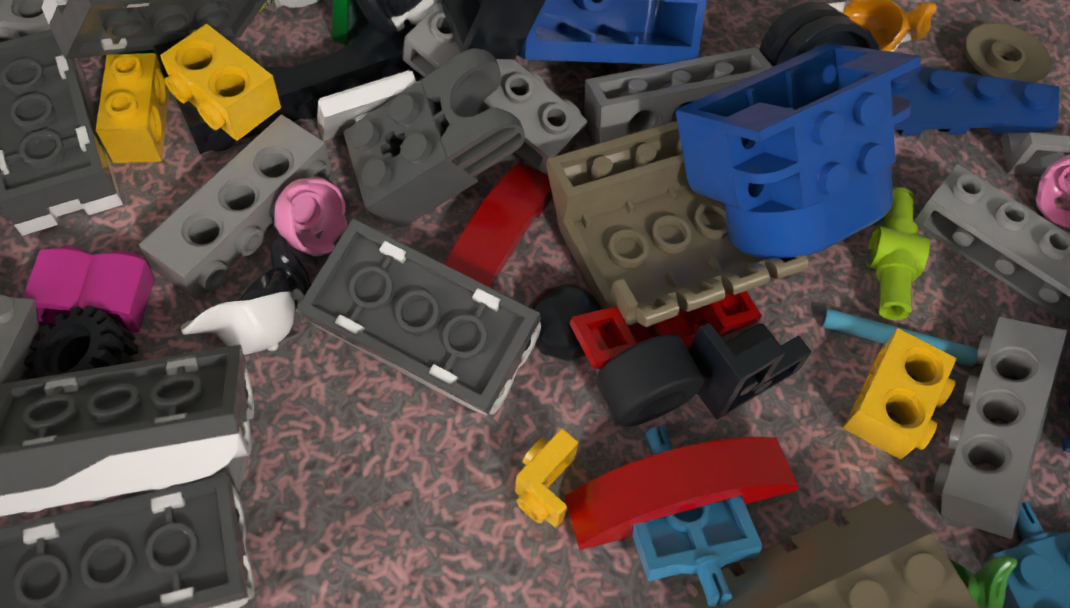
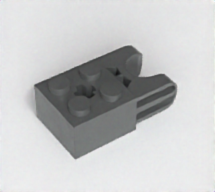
(431, 140)

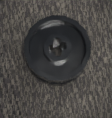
(810, 27)

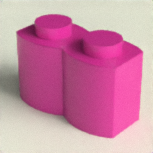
(72, 277)

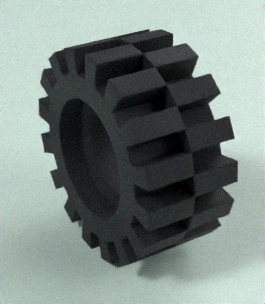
(82, 334)

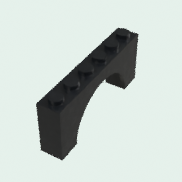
(299, 87)

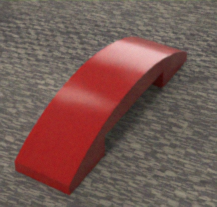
(500, 224)
(606, 334)
(677, 483)

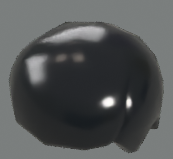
(556, 309)

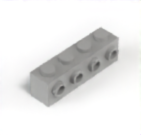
(547, 120)
(1002, 238)

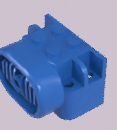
(616, 31)
(799, 148)

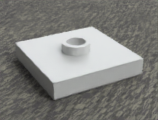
(347, 107)

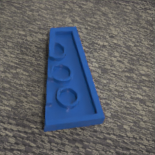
(974, 101)

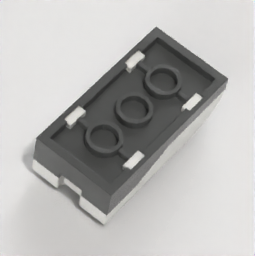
(124, 26)
(49, 137)
(422, 318)
(122, 428)
(134, 552)

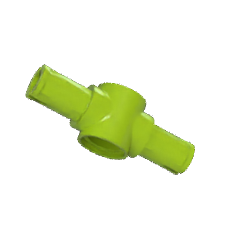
(898, 256)

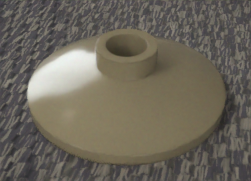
(1007, 53)

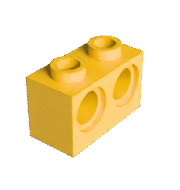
(220, 82)
(133, 108)
(893, 390)

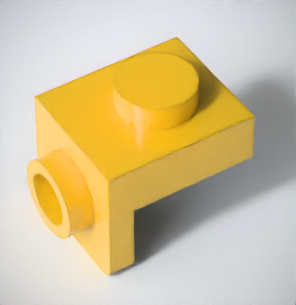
(543, 466)

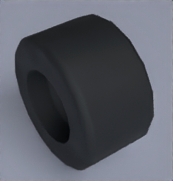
(649, 380)

